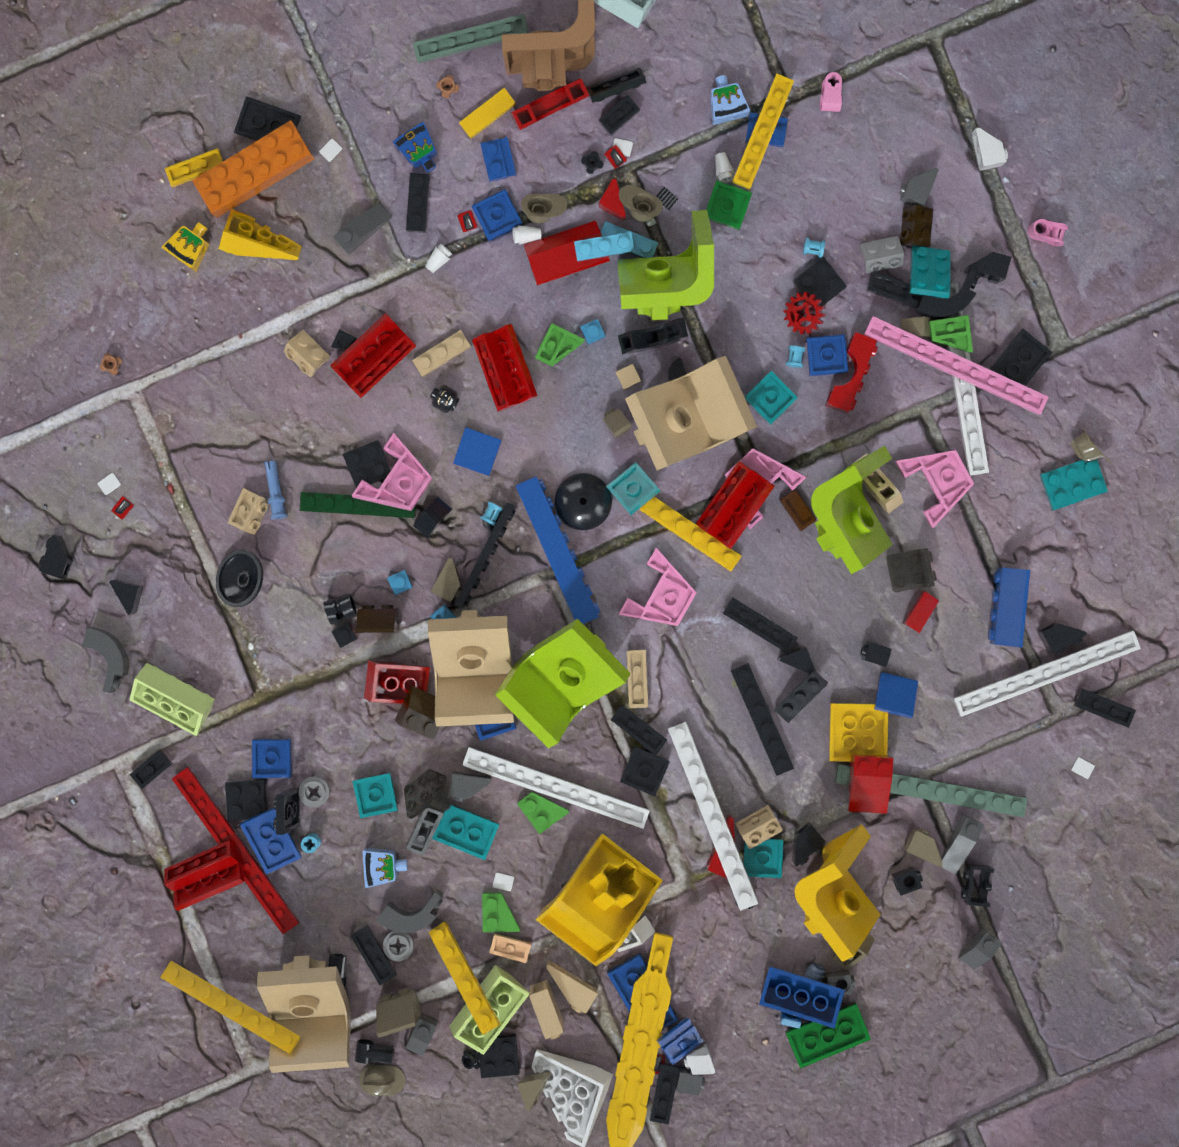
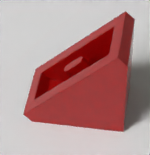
(611, 202)

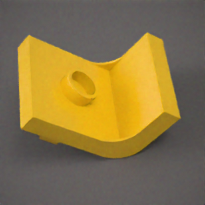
(834, 899)
(600, 901)

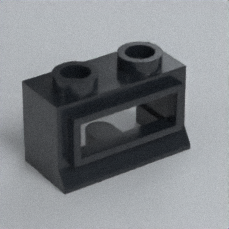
(984, 885)

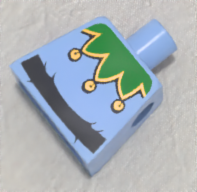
(727, 102)
(381, 866)

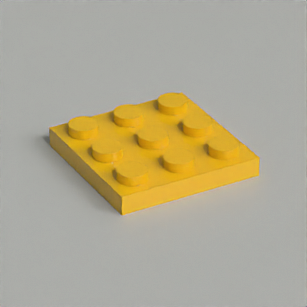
(856, 731)

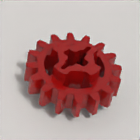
(809, 307)

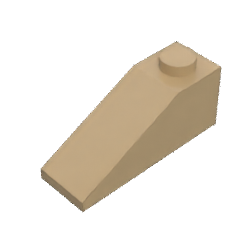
(883, 490)
(575, 990)

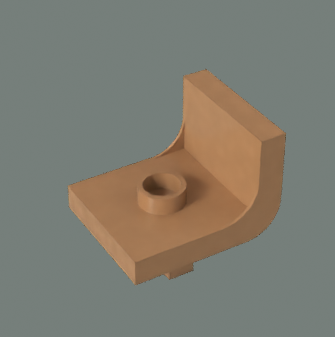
(547, 55)

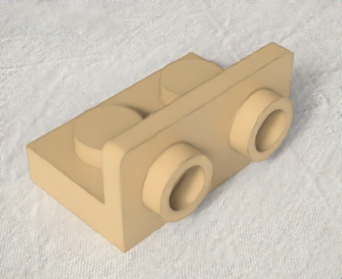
(248, 511)
(758, 827)

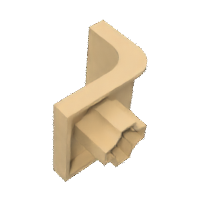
(690, 413)
(469, 666)
(312, 1004)

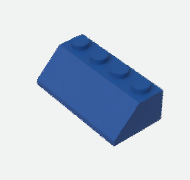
(1009, 607)
(801, 997)

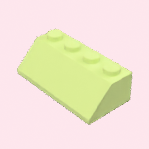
(171, 699)
(504, 996)

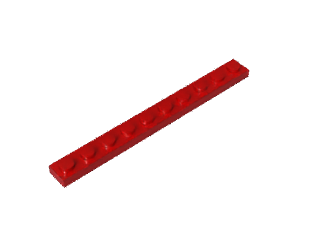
(222, 832)

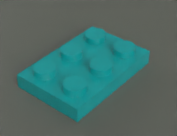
(930, 271)
(1073, 483)
(466, 831)

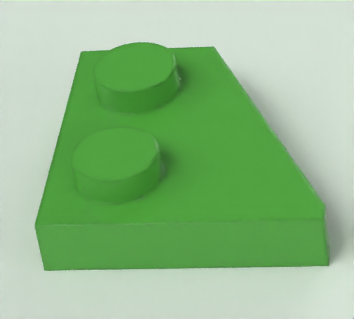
(952, 332)
(557, 345)
(541, 811)
(497, 914)

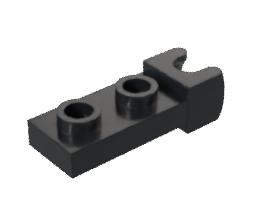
(891, 289)

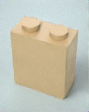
(546, 1009)

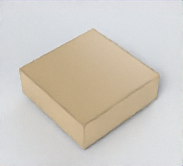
(628, 376)

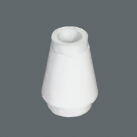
(724, 170)
(526, 234)
(438, 258)

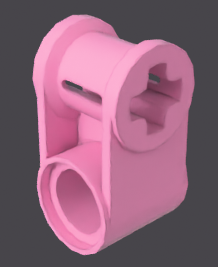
(831, 96)
(1051, 232)

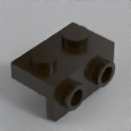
(916, 226)

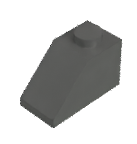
(918, 188)
(466, 785)
(980, 949)
(422, 1034)

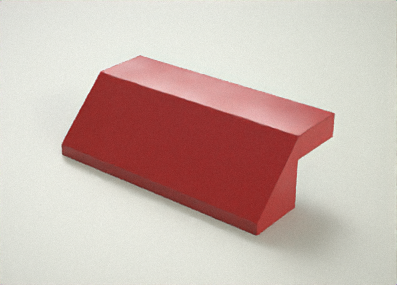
(556, 254)
(373, 355)
(504, 367)
(735, 505)
(204, 875)

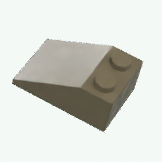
(397, 1012)

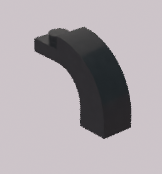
(947, 307)
(653, 337)

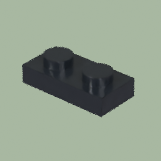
(619, 115)
(151, 769)

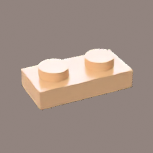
(510, 948)

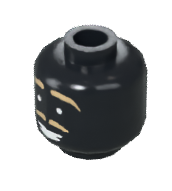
(444, 398)

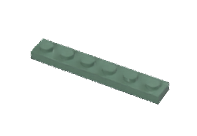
(468, 38)

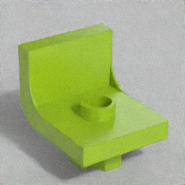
(665, 283)
(845, 518)
(560, 680)

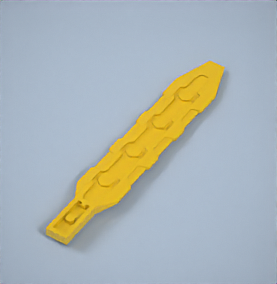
(640, 1047)

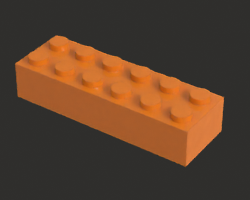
(253, 169)

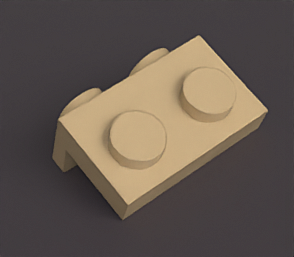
(306, 353)

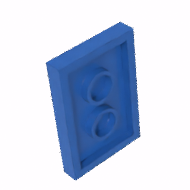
(271, 849)

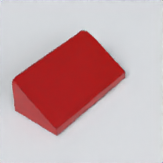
(921, 611)

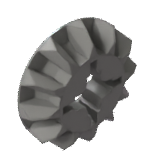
(314, 801)
(392, 952)

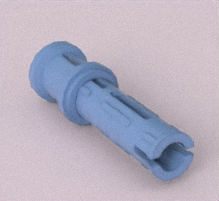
(276, 499)

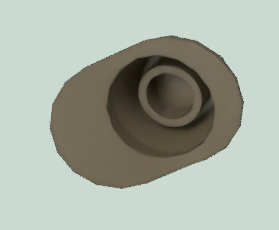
(640, 202)
(543, 206)
(1085, 448)
(382, 1080)

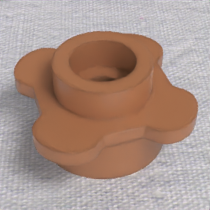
(448, 80)
(104, 366)

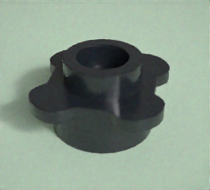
(587, 162)
(470, 1059)

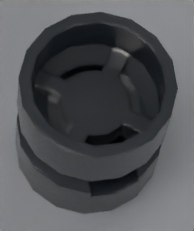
(340, 609)

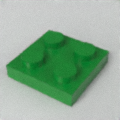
(728, 205)

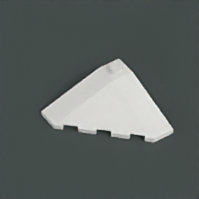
(575, 1091)

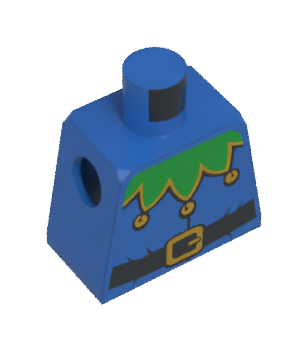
(417, 147)

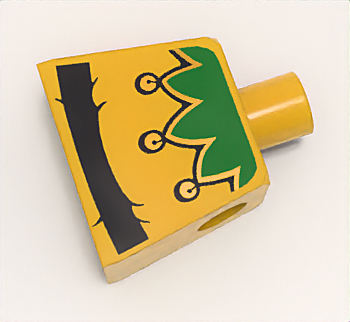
(188, 246)

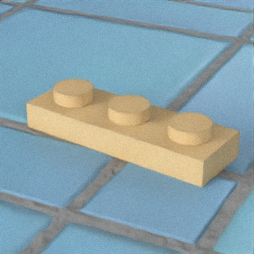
(441, 353)
(638, 679)

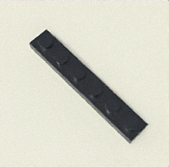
(482, 563)
(762, 719)

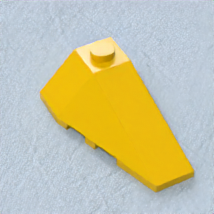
(247, 238)

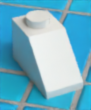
(988, 150)
(638, 935)
(699, 1061)

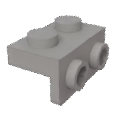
(882, 254)

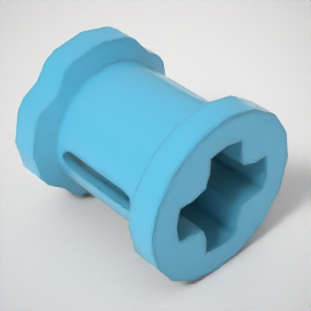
(813, 247)
(795, 356)
(488, 512)
(306, 846)

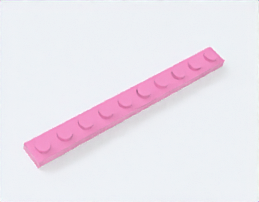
(956, 365)

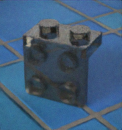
(911, 570)
(426, 791)

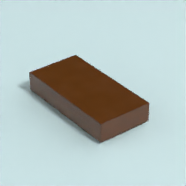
(797, 510)

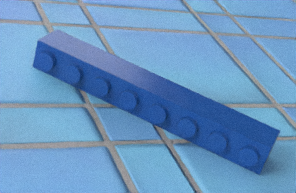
(557, 551)

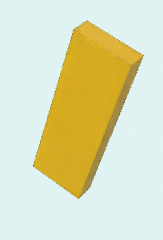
(487, 113)
(193, 167)

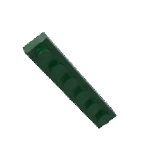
(348, 505)

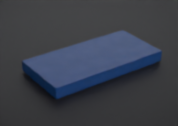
(624, 977)

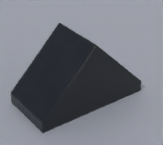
(432, 517)
(128, 594)
(799, 659)

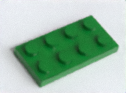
(816, 1041)

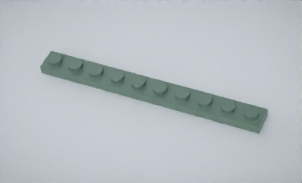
(948, 793)

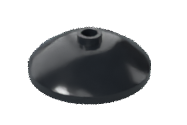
(588, 515)
(239, 578)

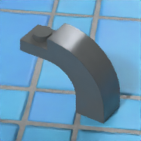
(113, 652)
(407, 922)

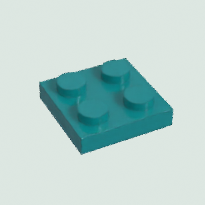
(770, 397)
(633, 488)
(375, 795)
(764, 859)

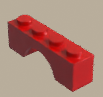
(549, 104)
(860, 350)

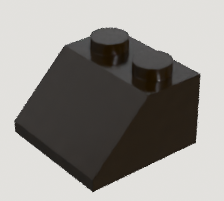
(377, 620)
(418, 713)

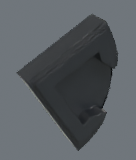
(343, 340)
(676, 370)

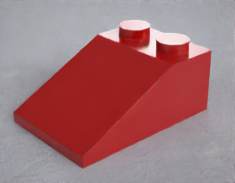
(391, 681)
(870, 783)

